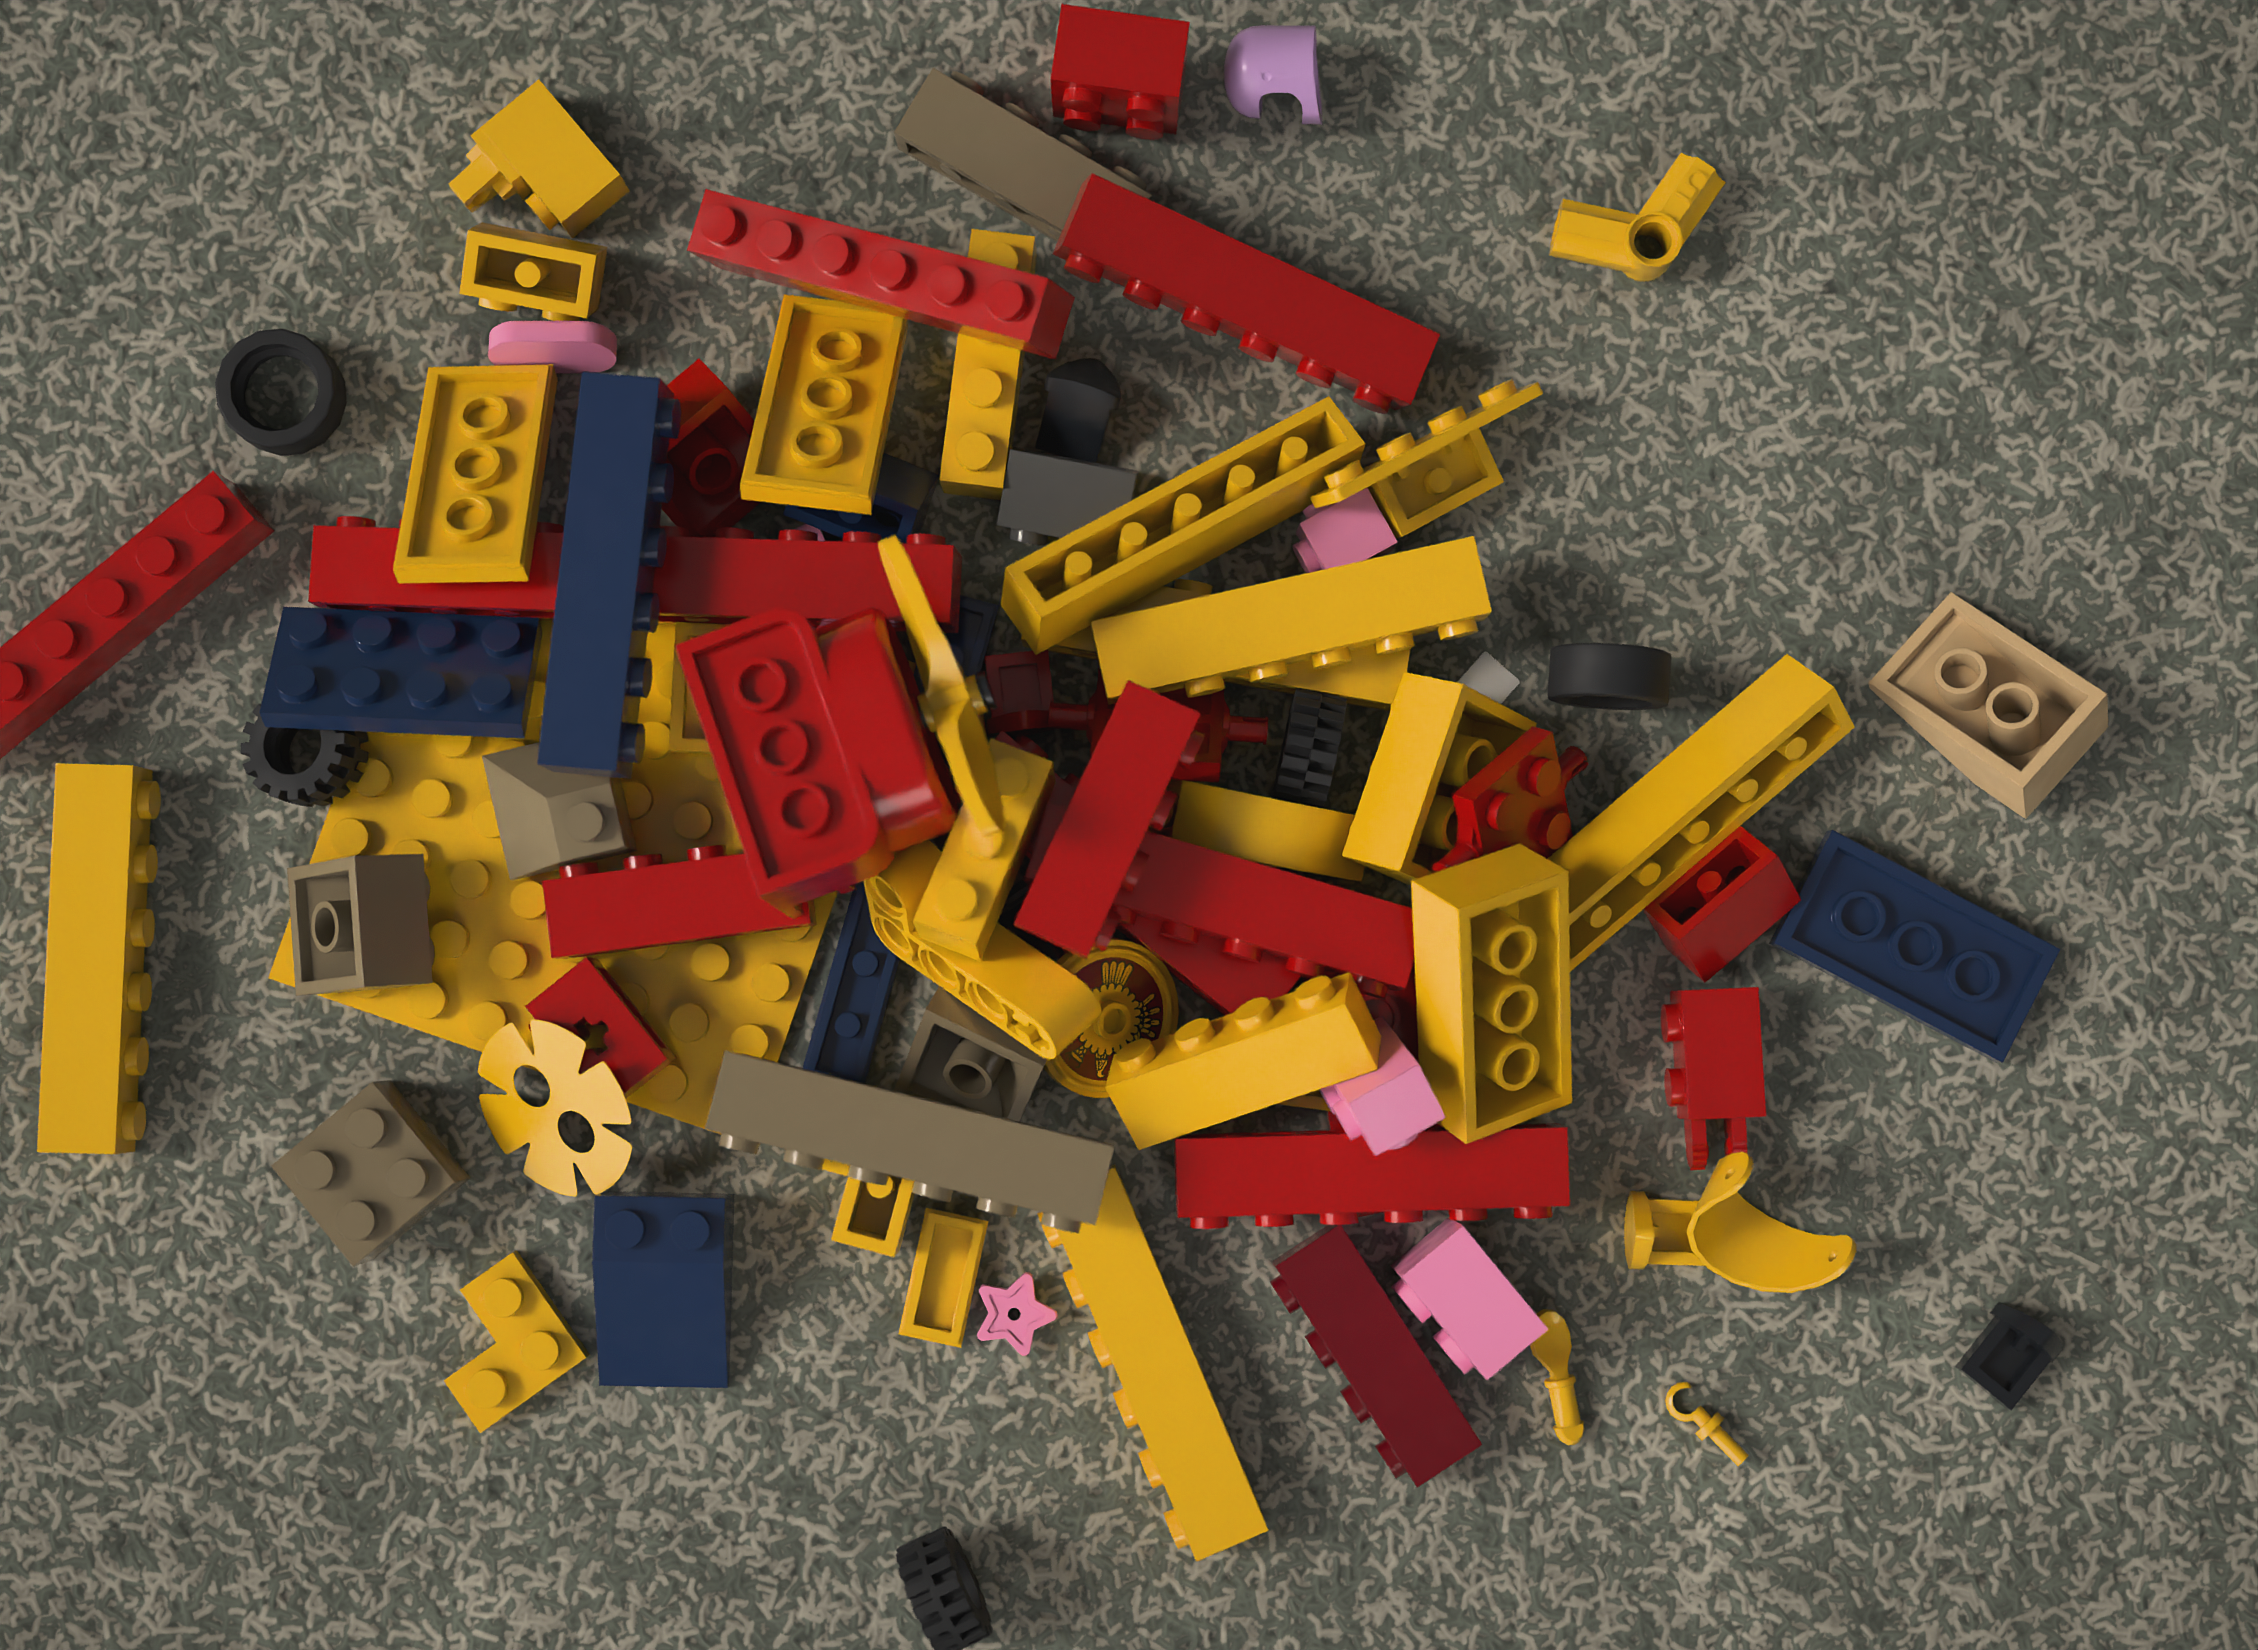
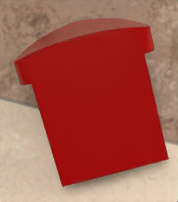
(1021, 691)

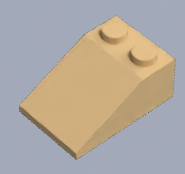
(1992, 703)

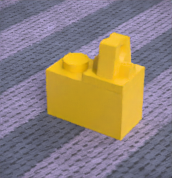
(544, 152)

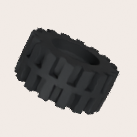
(318, 783)
(943, 1591)

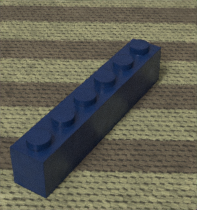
(608, 576)

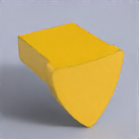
(1657, 1231)

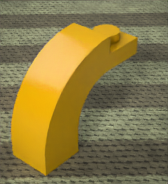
(1261, 829)

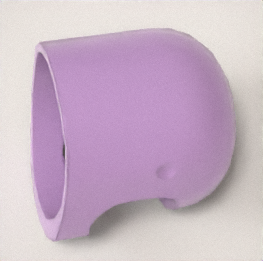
(1273, 61)

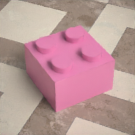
(1468, 1297)

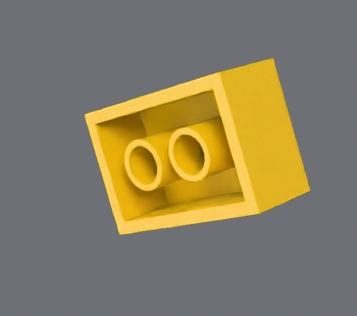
(1429, 749)

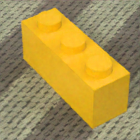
(979, 870)

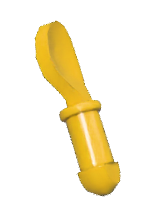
(1553, 1352)

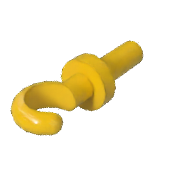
(1708, 1425)

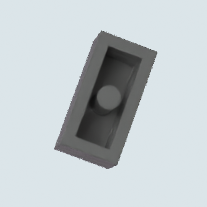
(1058, 494)

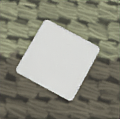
(1490, 678)

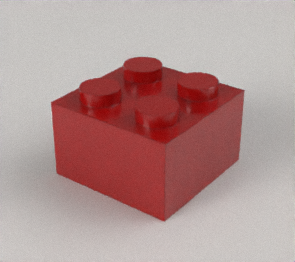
(1119, 71)

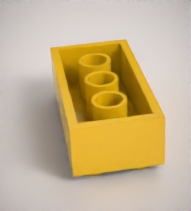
(1494, 990)

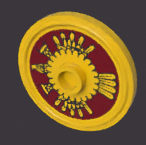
(1135, 1004)

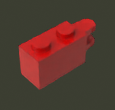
(1715, 1065)

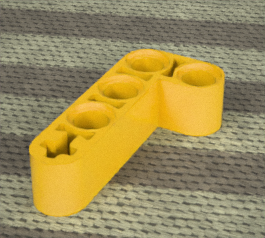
(1009, 986)

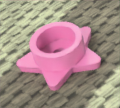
(1020, 1296)

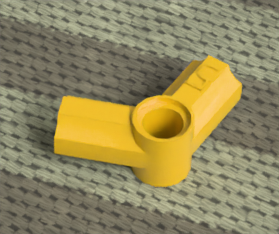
(1670, 215)

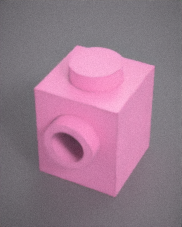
(1343, 533)

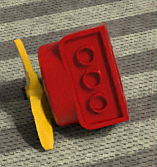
(835, 745)

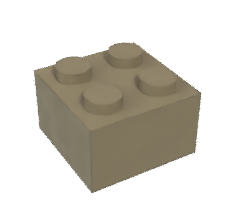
(370, 1172)

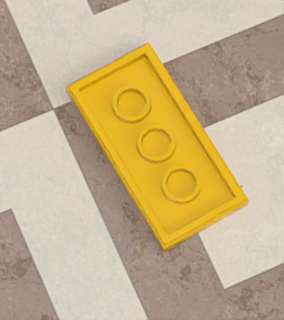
(824, 406)
(476, 474)

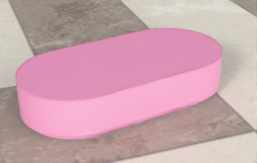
(565, 344)

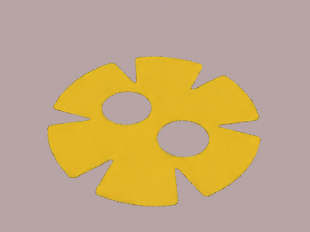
(591, 1094)

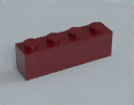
(1376, 1354)

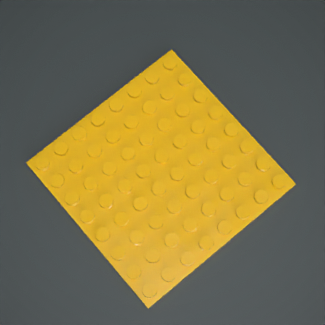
(493, 932)

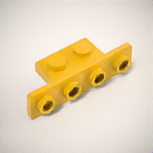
(1435, 473)

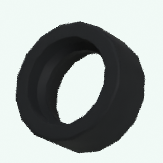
(242, 363)
(1609, 676)

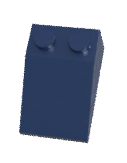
(663, 1288)

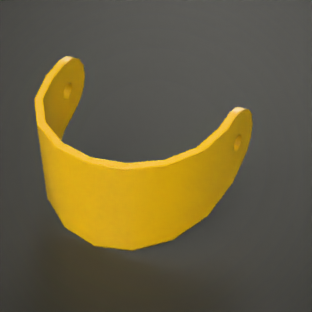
(1755, 1248)

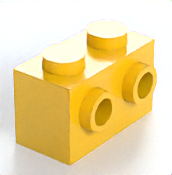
(532, 271)

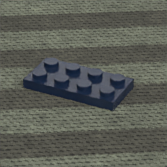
(402, 672)
(1915, 946)

